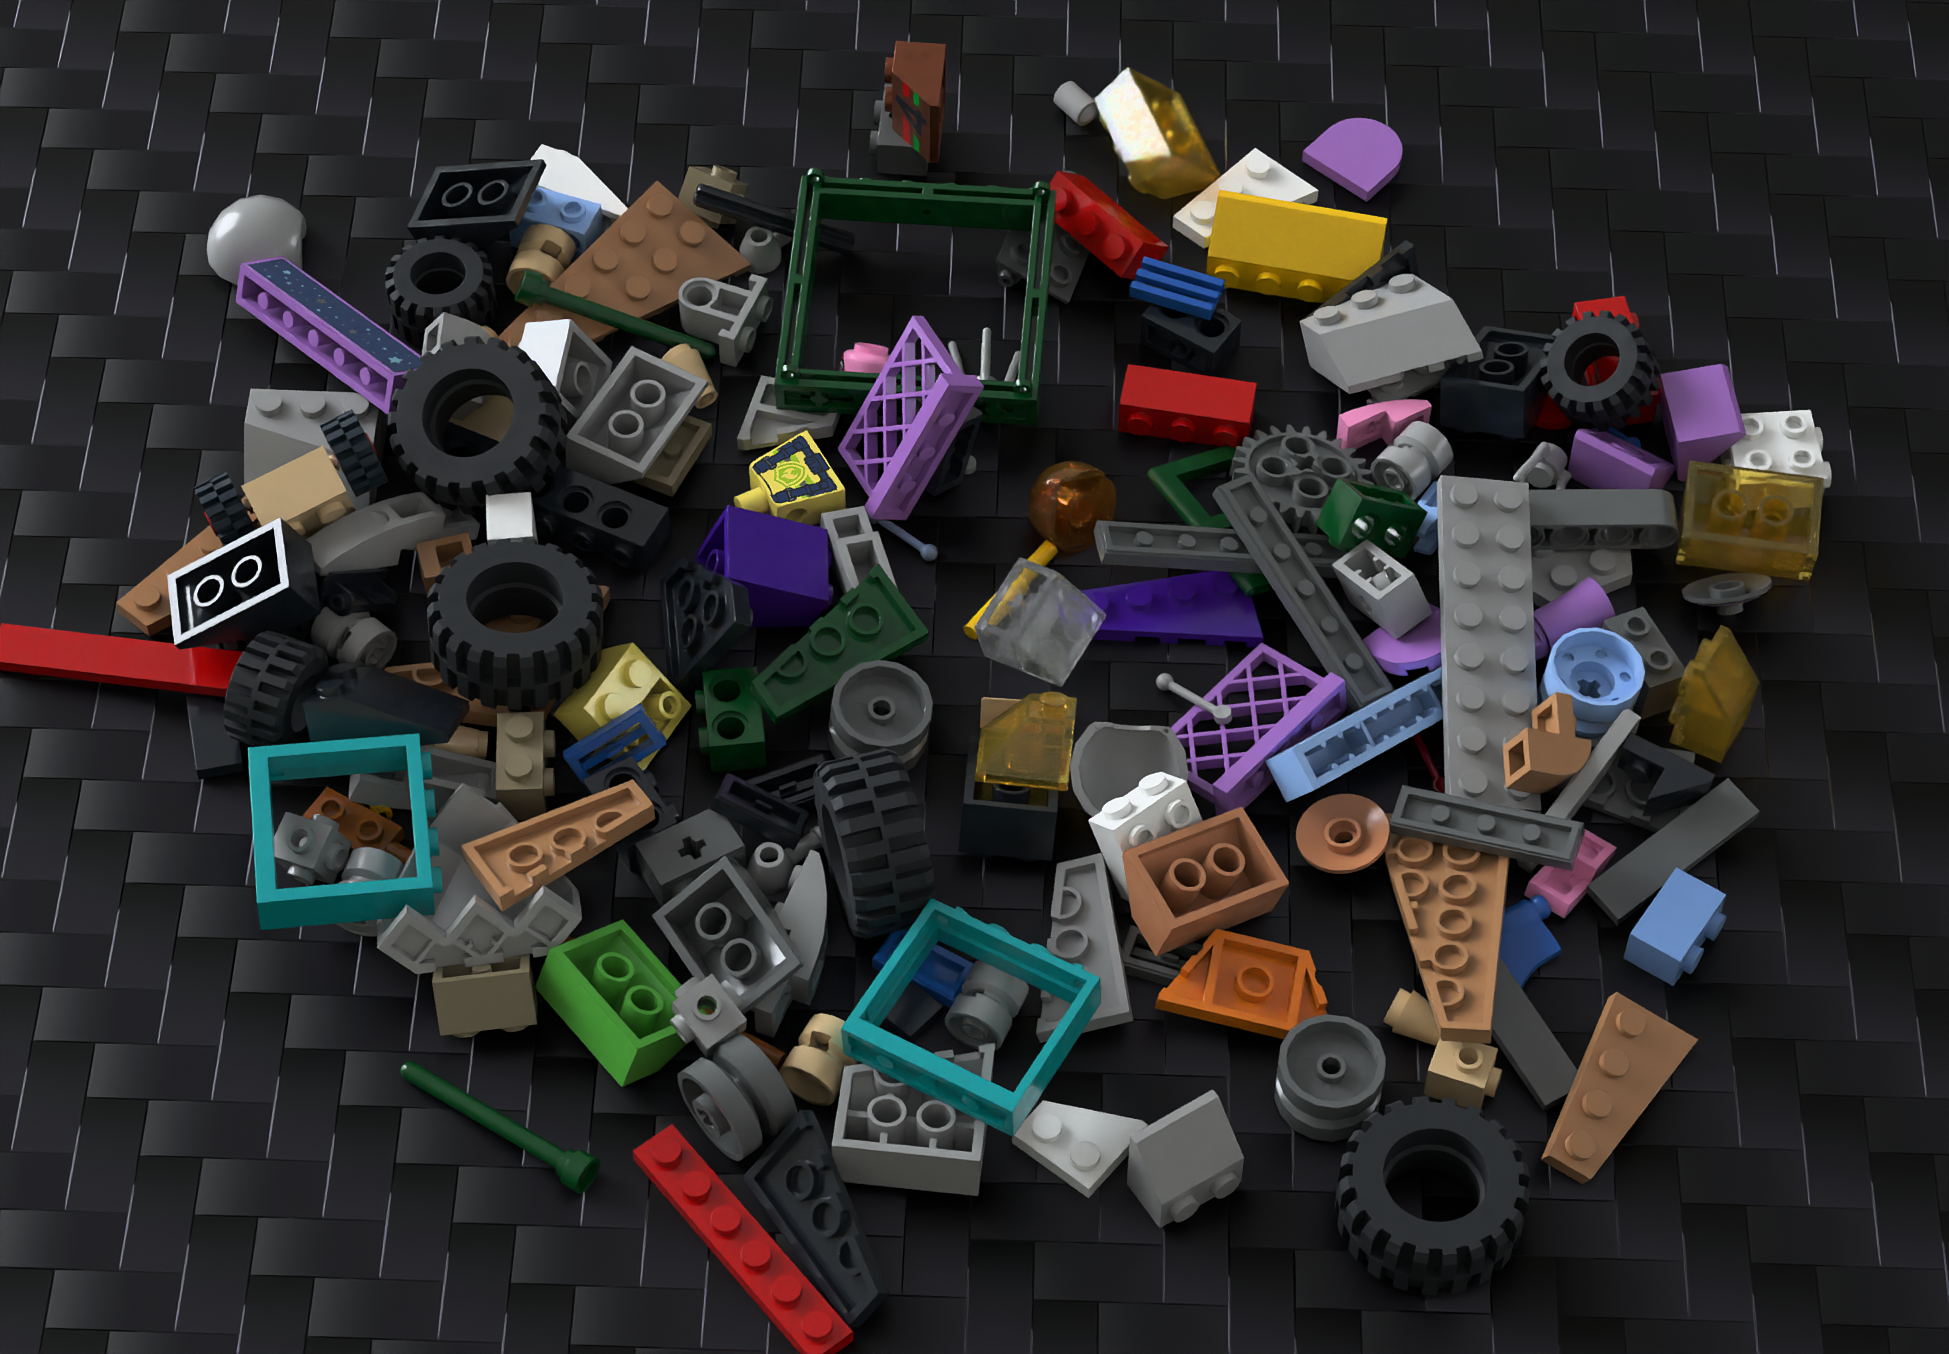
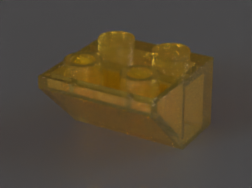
(1715, 697)

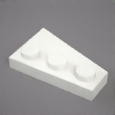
(1252, 175)

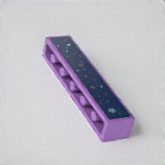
(326, 328)

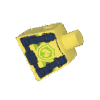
(793, 483)

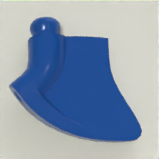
(1526, 939)

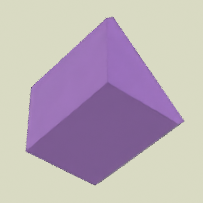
(1699, 415)
(1613, 463)

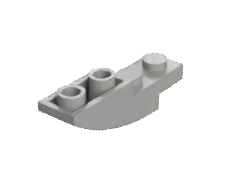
(379, 532)
(806, 923)

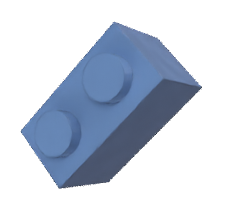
(1675, 927)

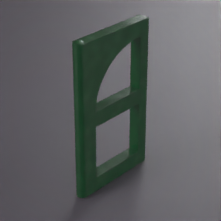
(1169, 480)

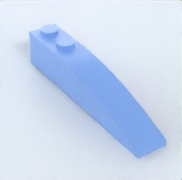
(1358, 737)

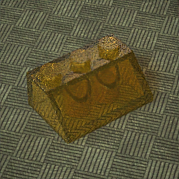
(1155, 136)
(1750, 520)

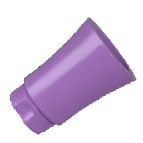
(1580, 607)

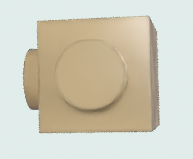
(1463, 1073)

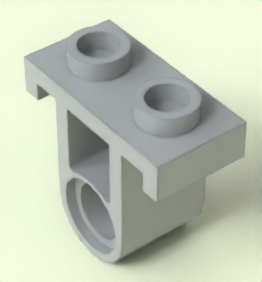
(725, 313)

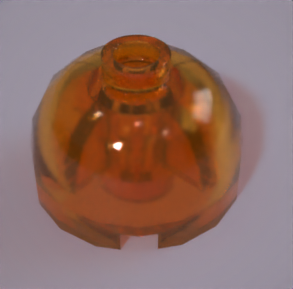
(1069, 502)

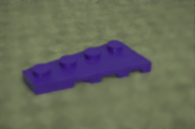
(1178, 607)

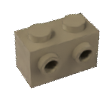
(522, 763)
(485, 997)

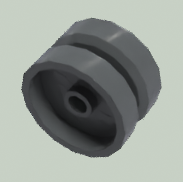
(880, 708)
(1329, 1077)
(737, 1096)

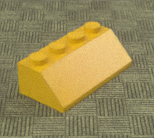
(1290, 246)

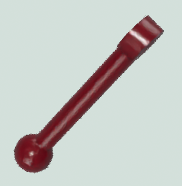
(1438, 781)

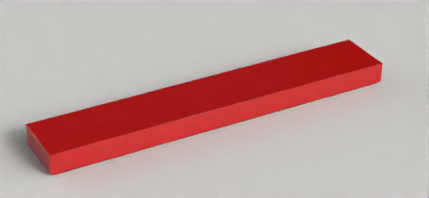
(116, 660)

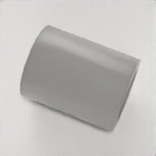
(1076, 103)

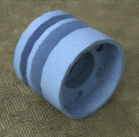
(1599, 673)

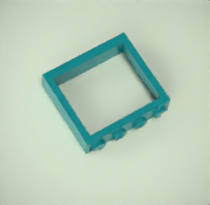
(346, 900)
(945, 1080)

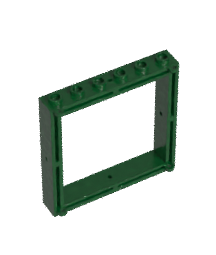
(919, 205)

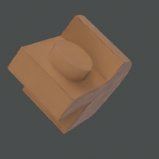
(1548, 752)

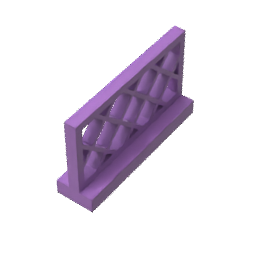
(924, 435)
(1247, 772)

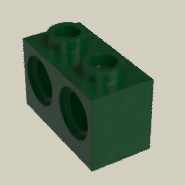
(1372, 513)
(731, 719)

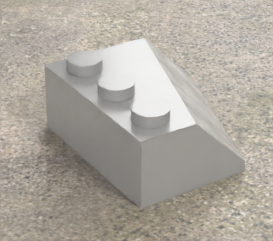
(1387, 333)
(287, 426)
(907, 1138)

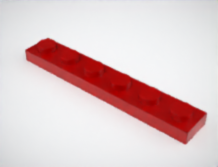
(742, 1244)

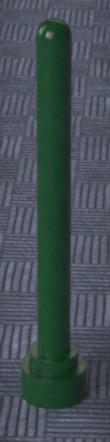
(536, 290)
(575, 1168)

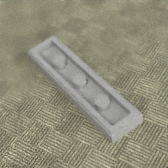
(1592, 772)

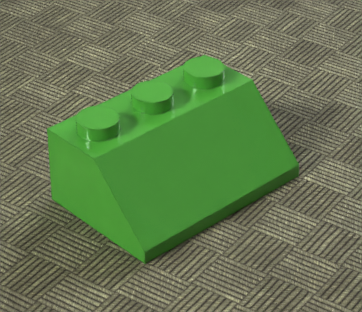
(614, 1000)

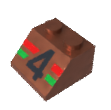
(917, 95)

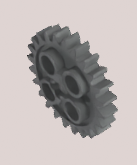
(1297, 470)

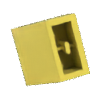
(616, 686)

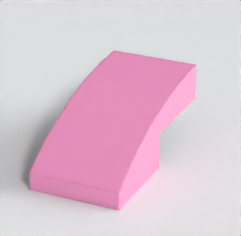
(1380, 420)
(1566, 888)

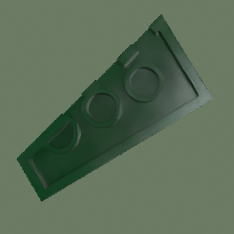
(864, 627)

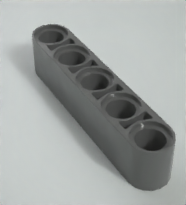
(1602, 519)

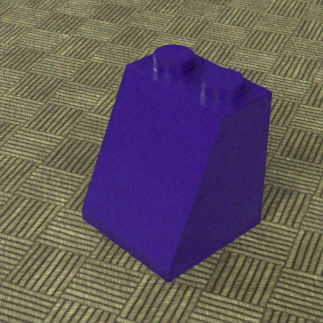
(776, 560)

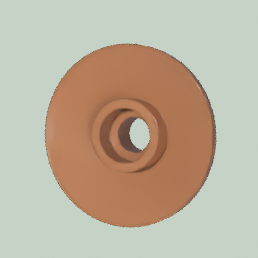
(1341, 819)

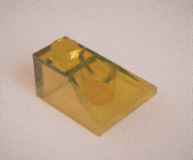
(1029, 743)

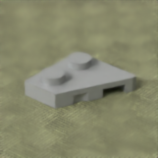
(771, 426)

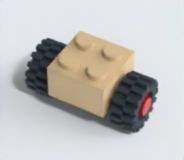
(302, 492)

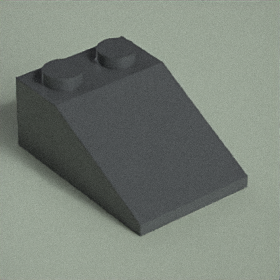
(730, 931)

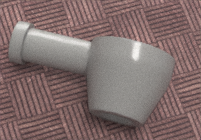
(763, 249)
(775, 876)

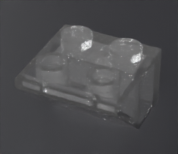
(1038, 623)

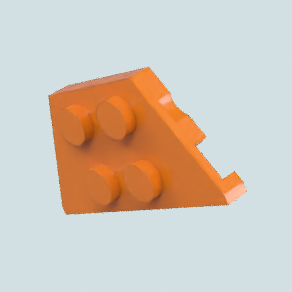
(1246, 985)

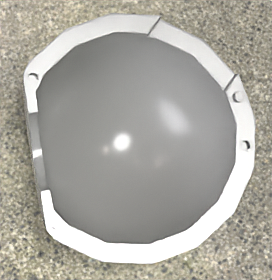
(255, 231)
(1116, 757)

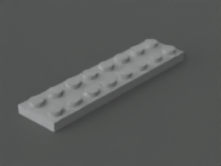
(1485, 633)

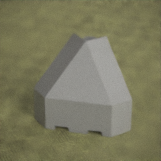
(466, 919)

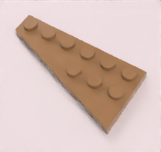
(639, 265)
(1455, 924)

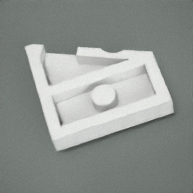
(1077, 1142)

